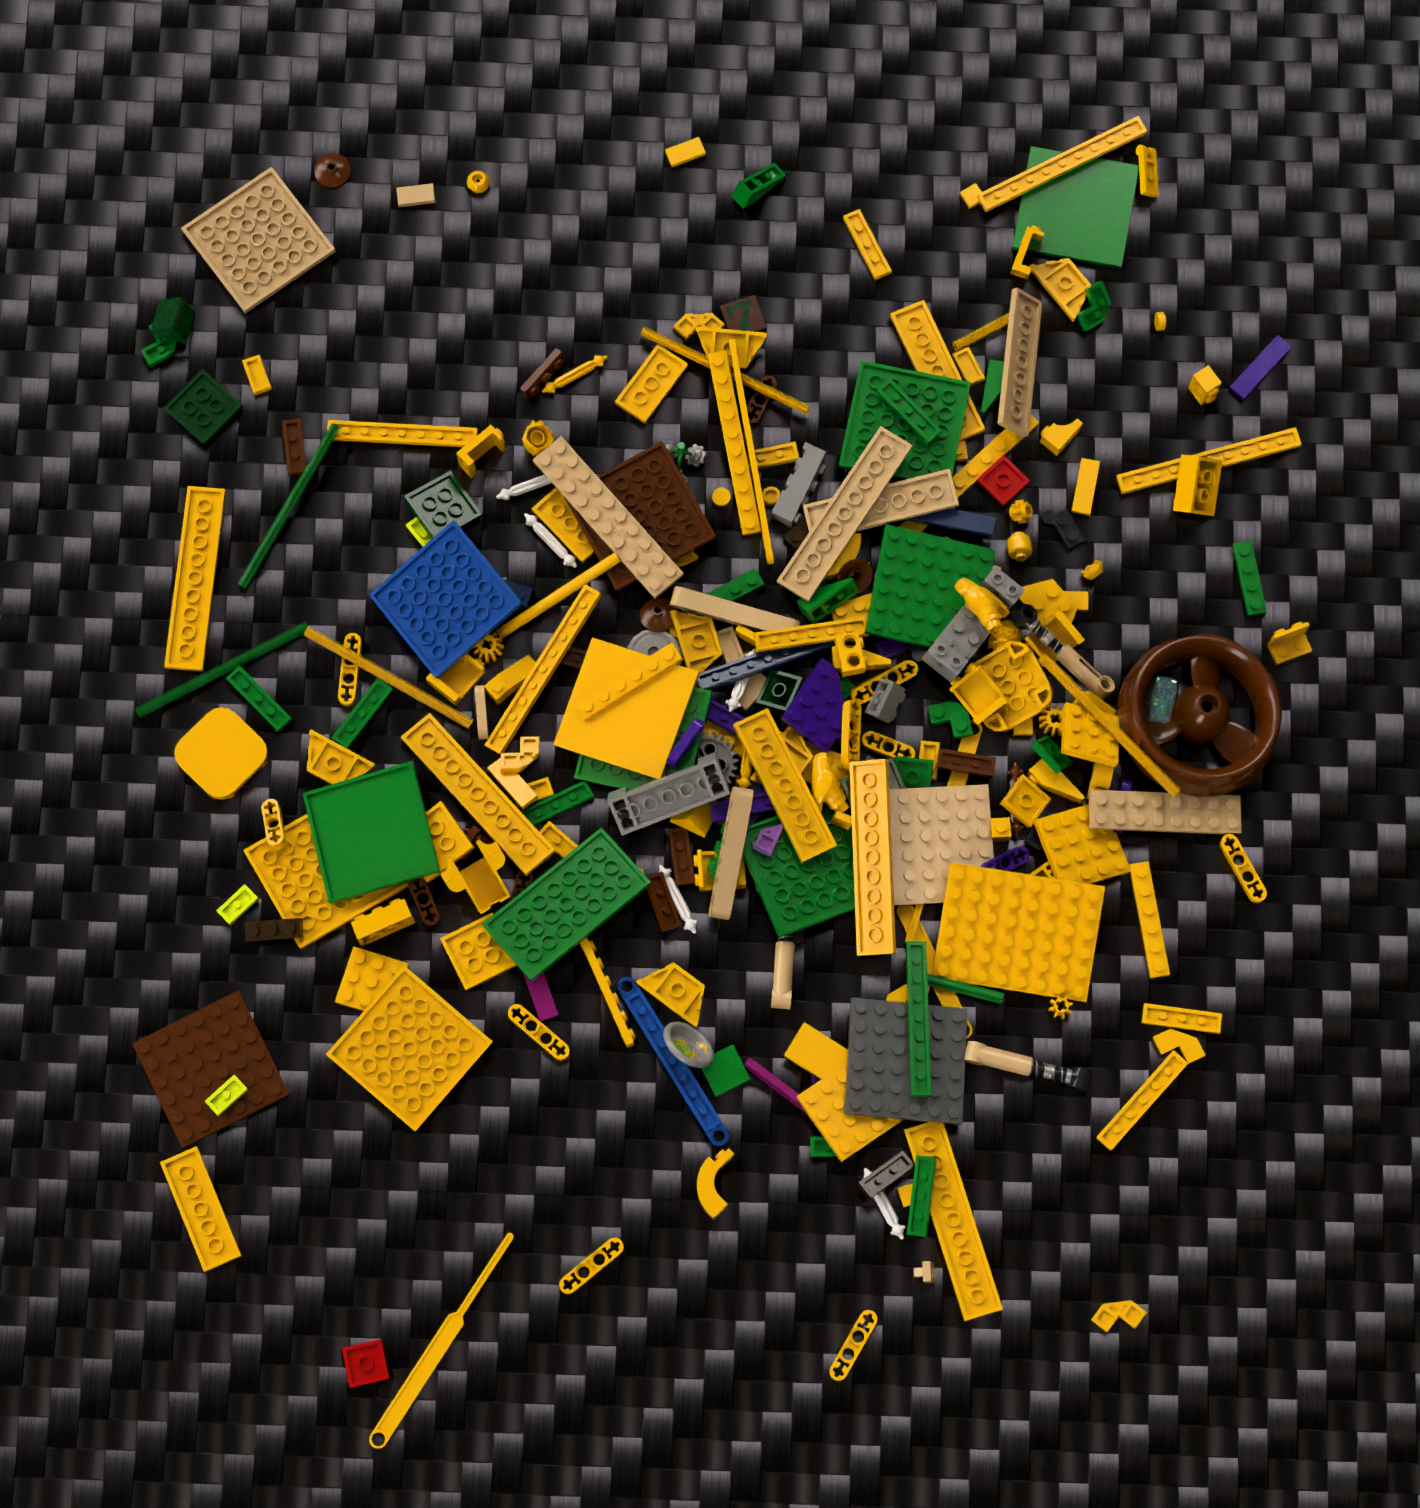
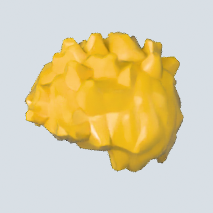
(537, 437)
(1005, 634)

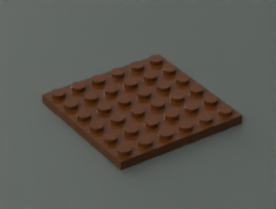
(659, 501)
(198, 1056)

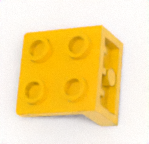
(1289, 643)

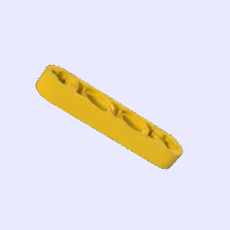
(902, 666)
(349, 669)
(850, 713)
(1245, 867)
(540, 1030)
(593, 1268)
(851, 1344)

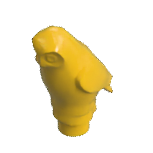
(982, 603)
(826, 784)

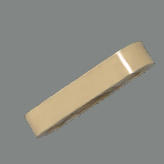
(481, 712)

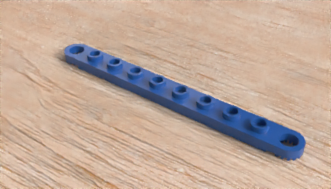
(677, 1070)

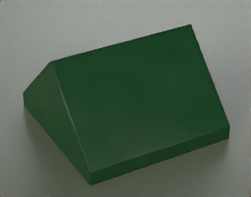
(173, 320)
(779, 691)

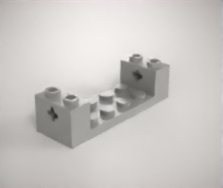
(965, 632)
(669, 795)

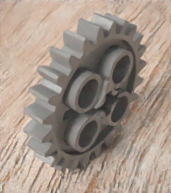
(723, 752)

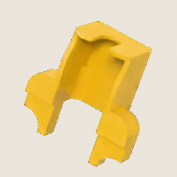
(479, 878)

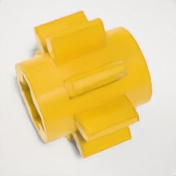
(1021, 511)
(1066, 1005)

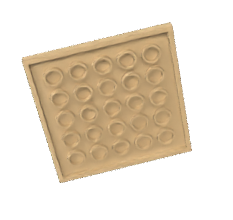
(258, 240)
(931, 831)

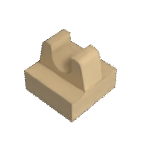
(926, 1272)

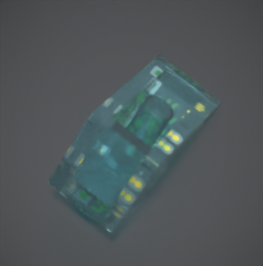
(1163, 699)

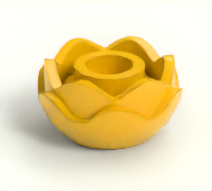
(481, 186)
(1093, 570)

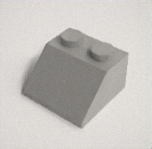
(885, 700)

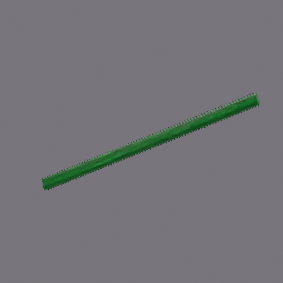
(263, 549)
(148, 707)

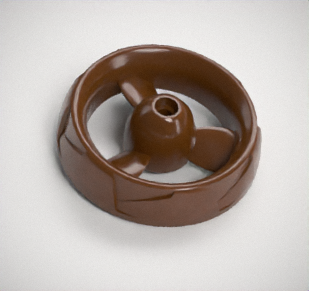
(1203, 713)

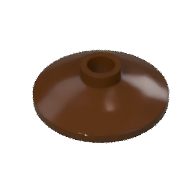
(335, 177)
(861, 570)
(657, 621)

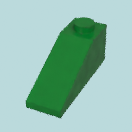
(757, 185)
(992, 386)
(827, 599)

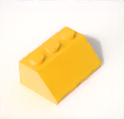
(1197, 485)
(382, 921)

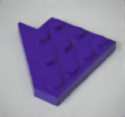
(818, 707)

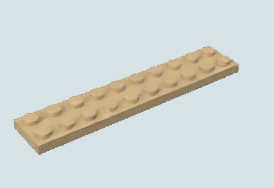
(844, 514)
(608, 517)

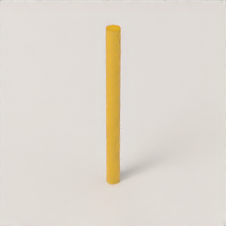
(558, 595)

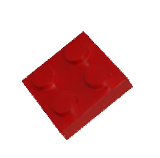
(1003, 480)
(365, 1363)

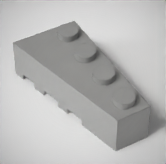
(799, 485)

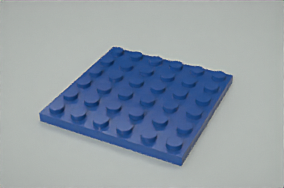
(445, 599)

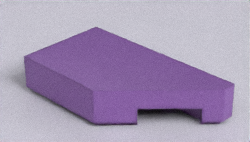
(767, 839)

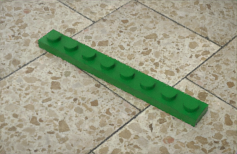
(918, 1019)

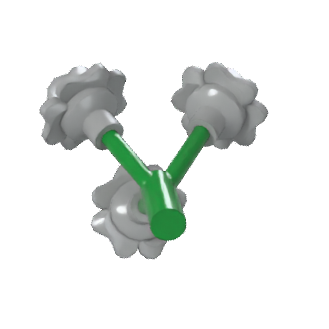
(694, 455)

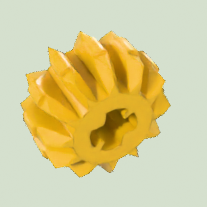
(486, 653)
(1047, 718)

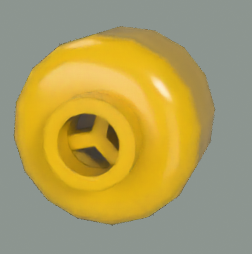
(1019, 546)

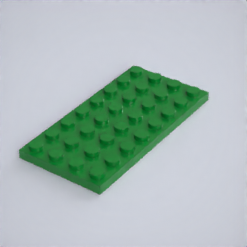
(566, 904)

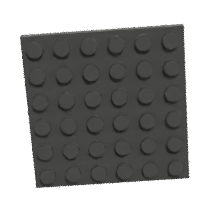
(880, 1063)

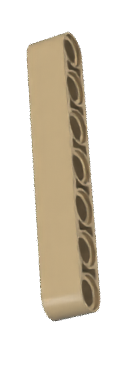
(728, 611)
(731, 853)

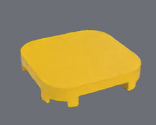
(1021, 680)
(221, 753)

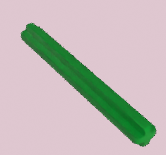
(965, 989)

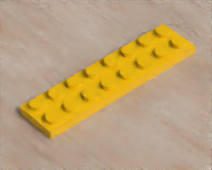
(931, 355)
(784, 785)

